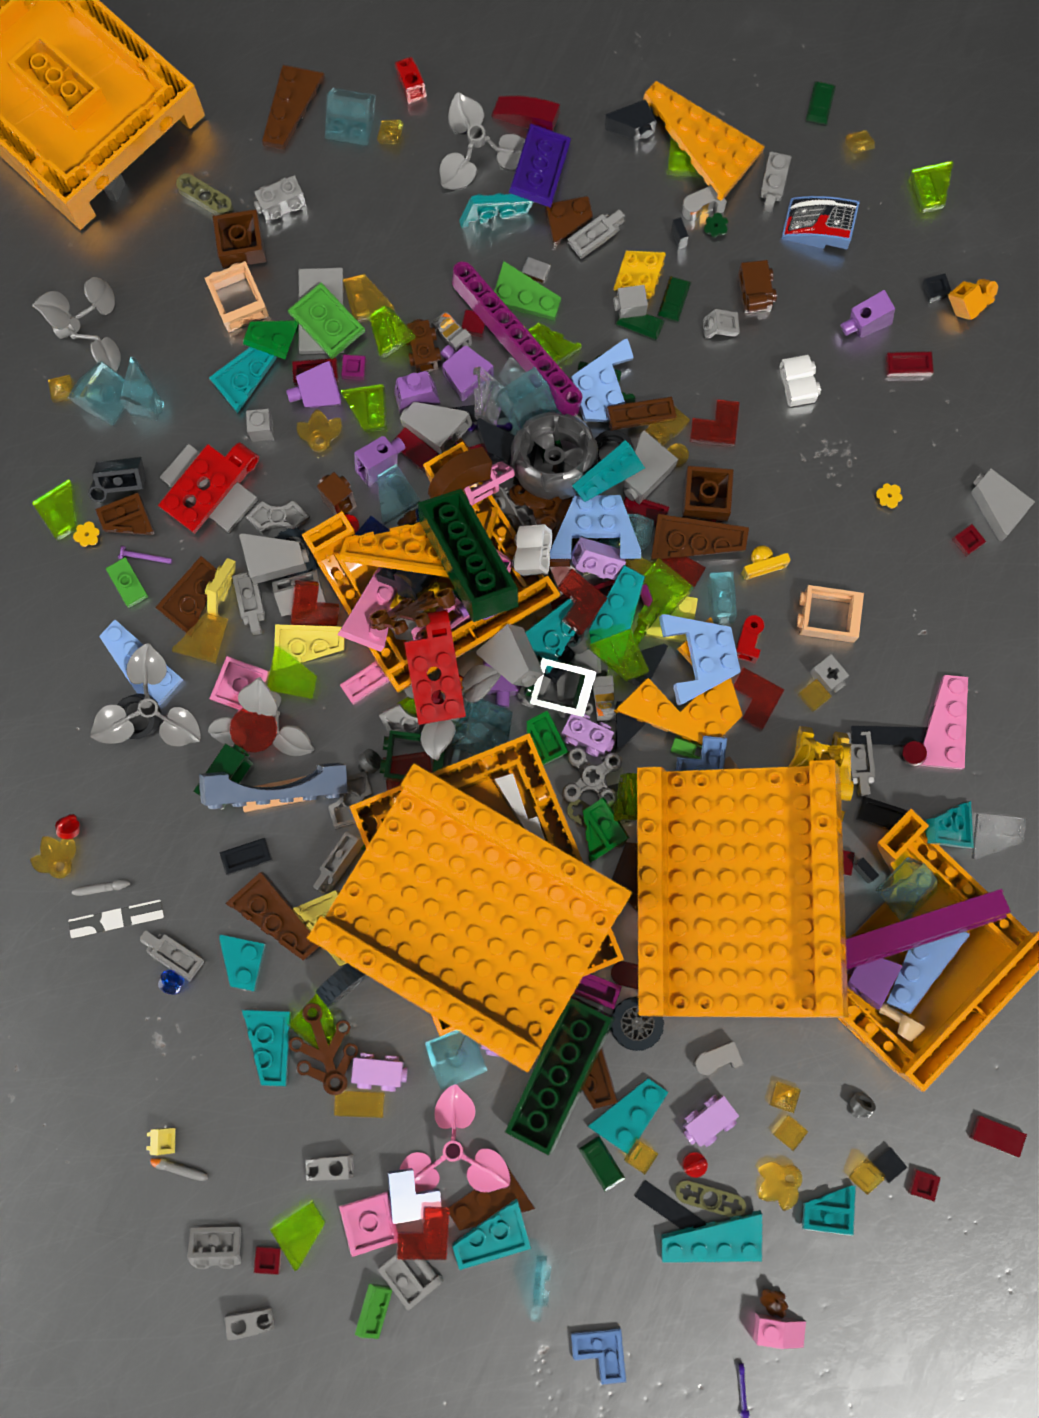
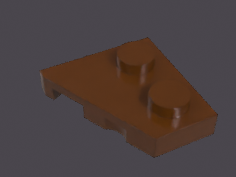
(567, 217)
(125, 516)

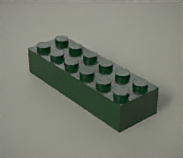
(468, 555)
(560, 1075)

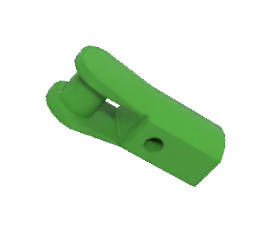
(685, 747)

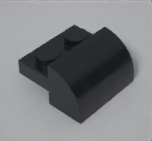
(407, 583)

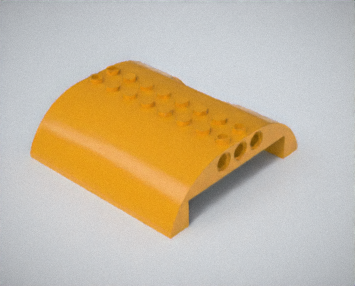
(351, 579)
(969, 990)

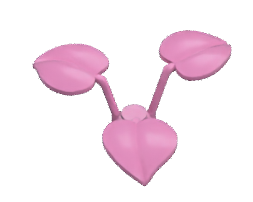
(487, 1170)

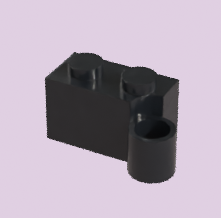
(116, 477)

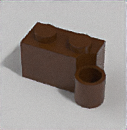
(756, 286)

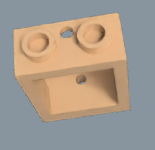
(244, 315)
(855, 602)

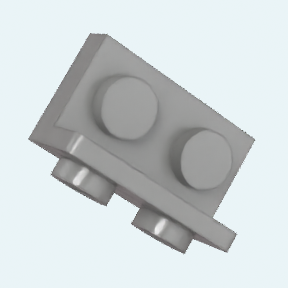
(214, 1247)

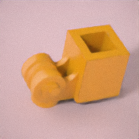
(971, 298)

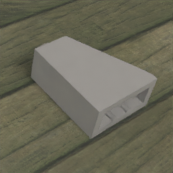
(435, 424)
(657, 464)
(1000, 502)
(272, 557)
(512, 656)

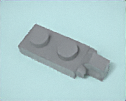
(774, 179)
(596, 233)
(249, 602)
(862, 765)
(338, 862)
(172, 954)

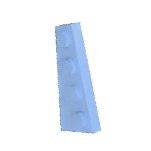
(122, 646)
(921, 969)

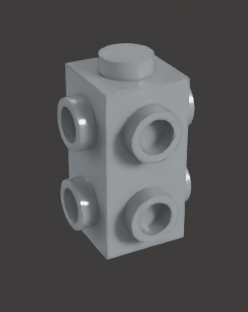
(279, 198)

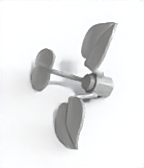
(467, 116)
(56, 311)
(259, 699)
(113, 725)
(439, 734)

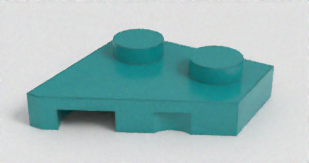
(242, 961)

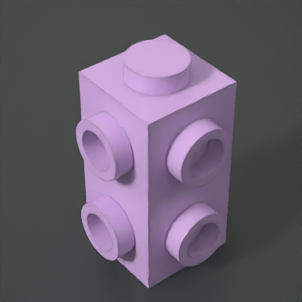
(597, 559)
(589, 735)
(385, 1073)
(704, 1125)

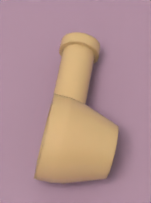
(907, 1027)

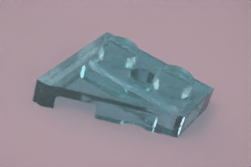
(395, 494)
(540, 1296)

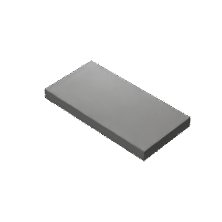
(308, 279)
(231, 508)

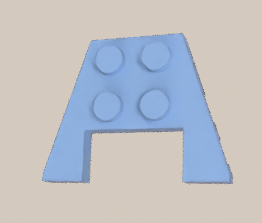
(600, 384)
(596, 518)
(710, 651)

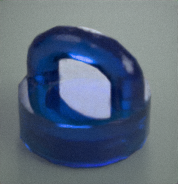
(170, 982)

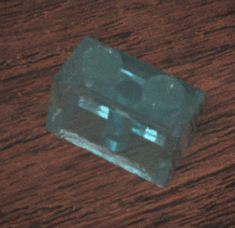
(722, 597)

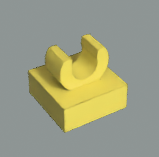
(162, 1141)

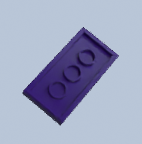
(540, 165)

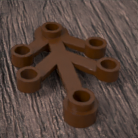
(409, 610)
(325, 1053)

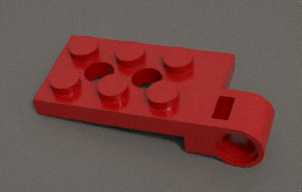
(223, 475)
(439, 652)

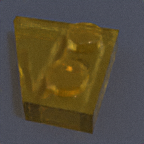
(364, 297)
(203, 639)

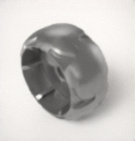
(550, 478)

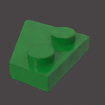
(271, 336)
(546, 738)
(601, 829)

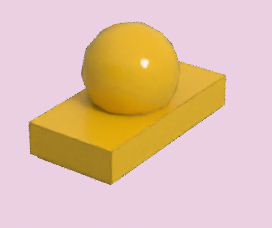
(764, 562)

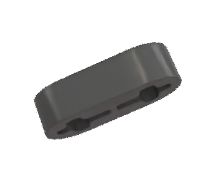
(580, 643)

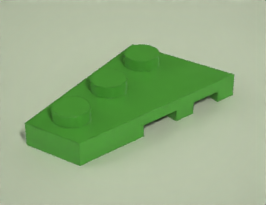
(526, 294)

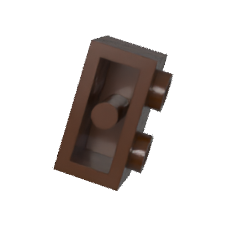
(336, 493)

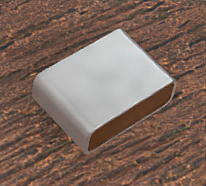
(536, 270)

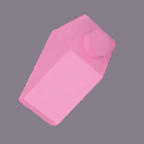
(778, 1332)

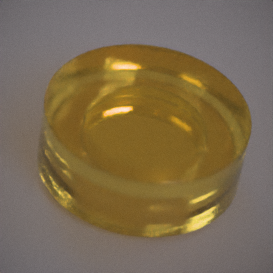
(680, 453)

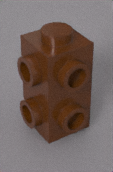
(424, 354)

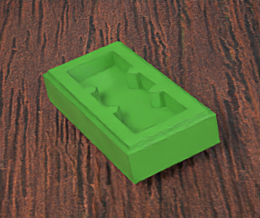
(127, 582)
(373, 1311)

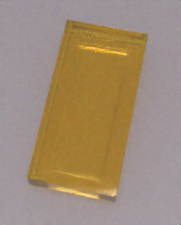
(360, 1104)

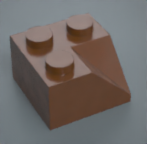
(239, 238)
(707, 493)

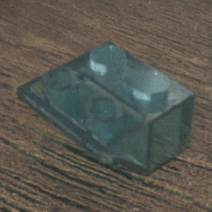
(349, 116)
(526, 398)
(482, 728)

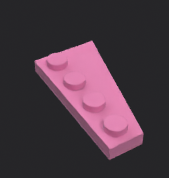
(357, 626)
(947, 725)

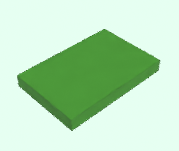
(326, 320)

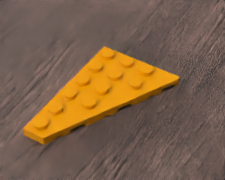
(715, 147)
(403, 547)

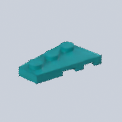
(488, 206)
(241, 376)
(609, 471)
(550, 633)
(952, 827)
(270, 1044)
(630, 1116)
(493, 1239)

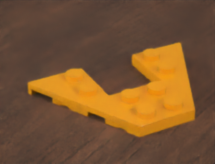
(704, 715)

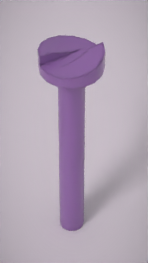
(123, 552)

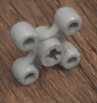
(585, 769)

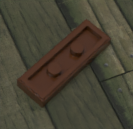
(641, 413)

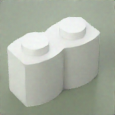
(799, 380)
(532, 550)

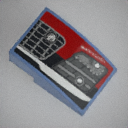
(820, 221)

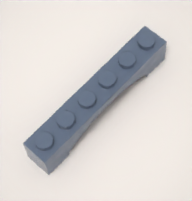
(326, 780)

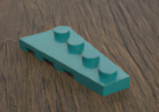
(620, 607)
(716, 1242)

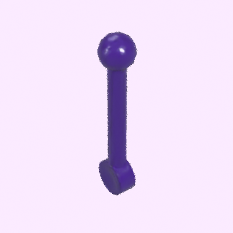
(508, 427)
(744, 1412)

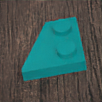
(831, 1212)

